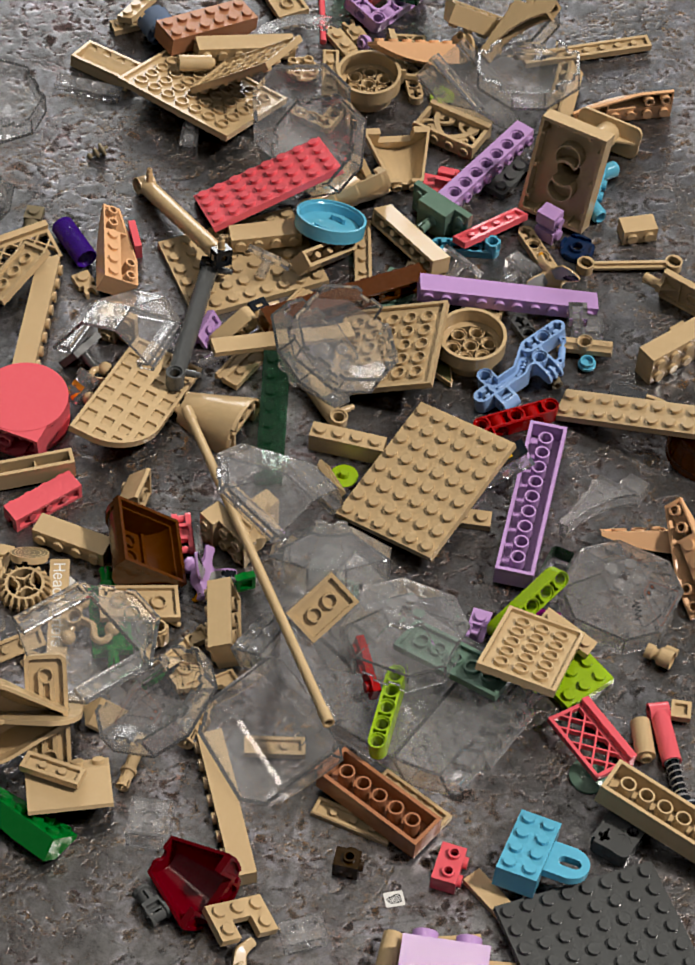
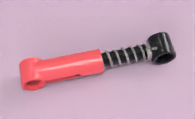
(668, 749)

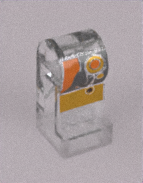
(81, 384)

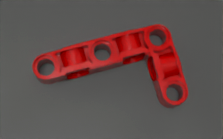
(519, 417)

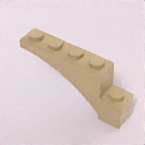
(521, 17)

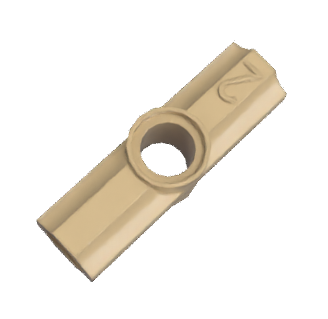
(587, 346)

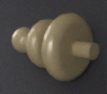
(96, 152)

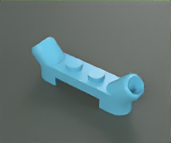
(611, 171)

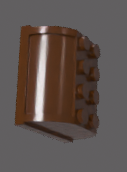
(144, 545)

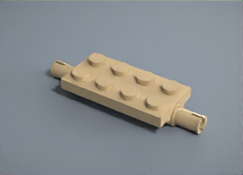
(673, 289)

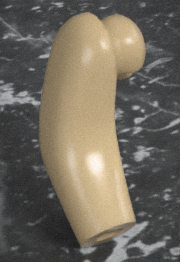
(240, 952)

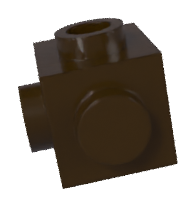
(347, 862)

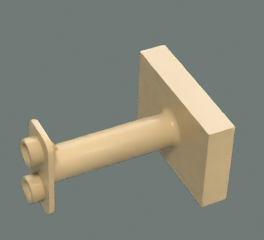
(572, 161)

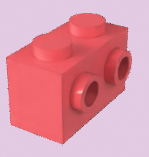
(448, 868)

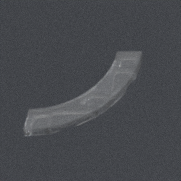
(288, 23)

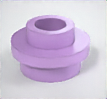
(362, 42)

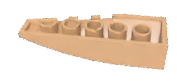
(653, 540)

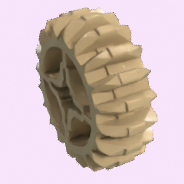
(23, 583)

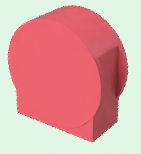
(32, 409)

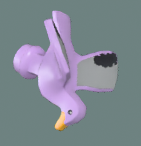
(203, 570)

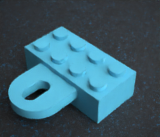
(535, 853)

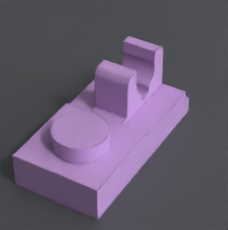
(208, 326)
(478, 624)

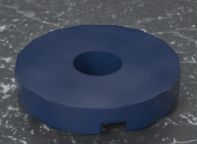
(576, 240)

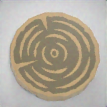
(31, 555)

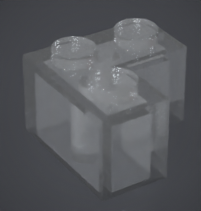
(580, 323)

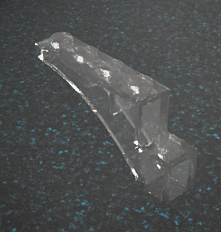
(603, 496)

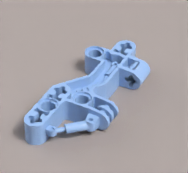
(530, 361)

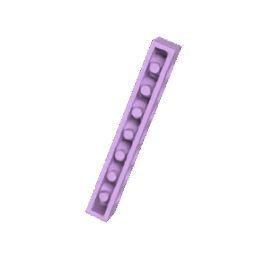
(488, 164)

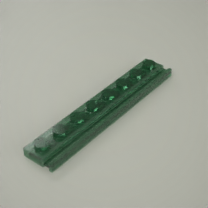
(273, 405)

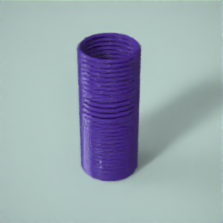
(74, 242)

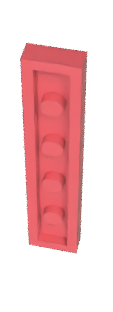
(490, 227)

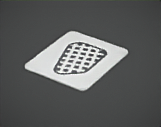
(394, 898)

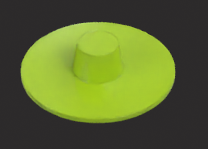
(346, 475)

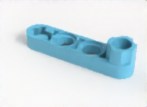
(491, 247)

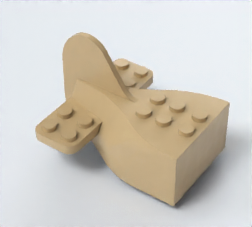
(40, 713)

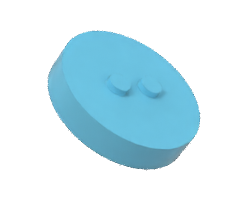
(330, 222)

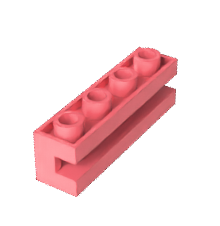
(44, 499)

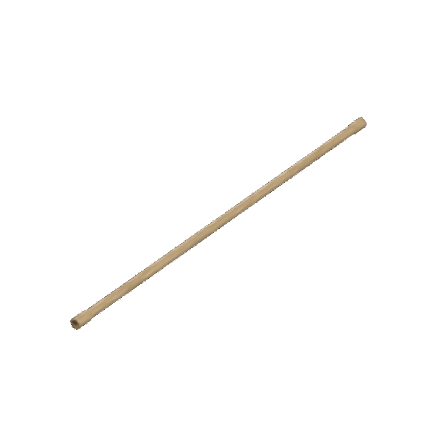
(322, 709)

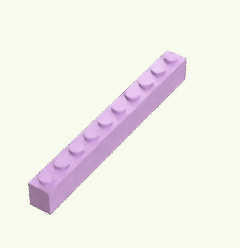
(502, 295)

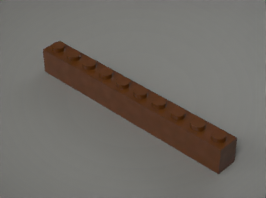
(381, 287)

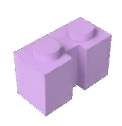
(549, 223)

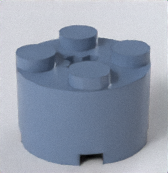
(148, 21)

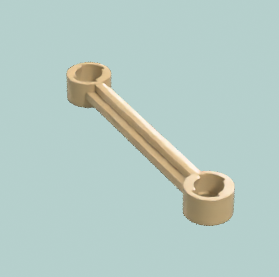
(627, 265)

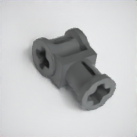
(151, 906)

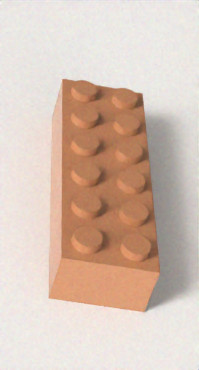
(228, 18)
(381, 804)

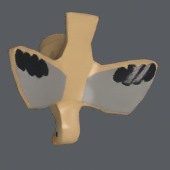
(552, 275)

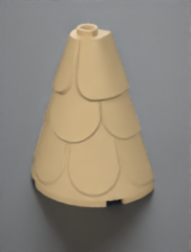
(362, 187)

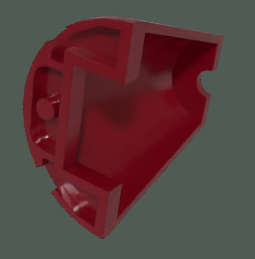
(193, 878)

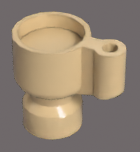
(663, 657)

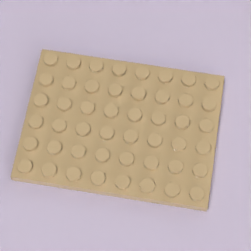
(217, 111)
(243, 286)
(426, 481)

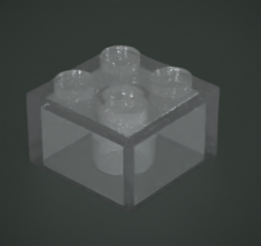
(149, 822)

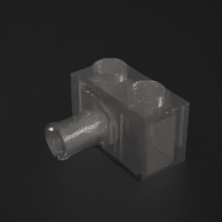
(519, 268)

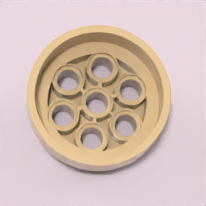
(372, 79)
(473, 341)

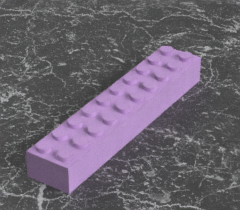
(530, 506)

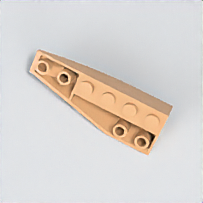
(682, 544)

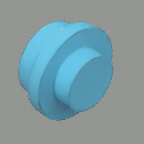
(587, 363)

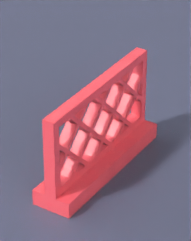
(604, 733)

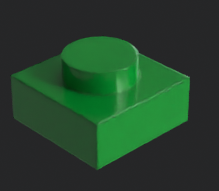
(245, 581)

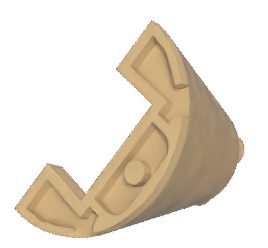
(401, 155)
(218, 416)

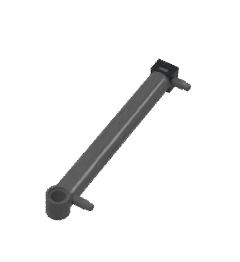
(191, 325)

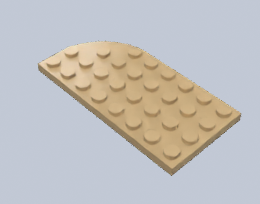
(130, 404)

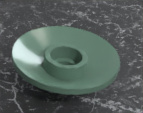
(582, 779)

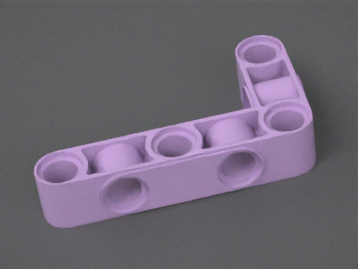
(376, 18)

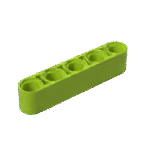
(533, 594)
(384, 721)

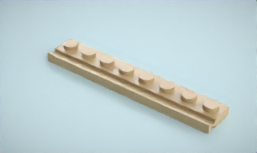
(242, 366)

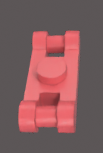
(185, 532)

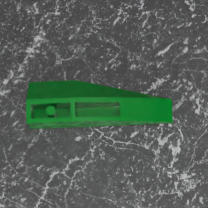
(36, 833)

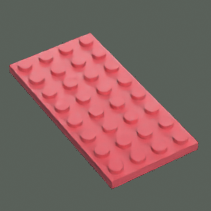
(267, 184)

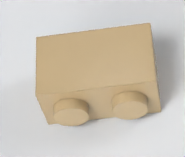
(637, 229)

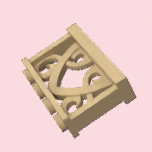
(467, 125)

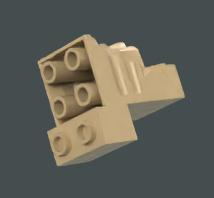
(219, 530)

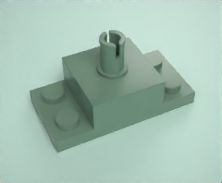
(437, 213)

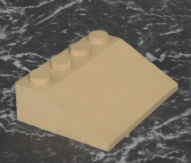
(50, 797)

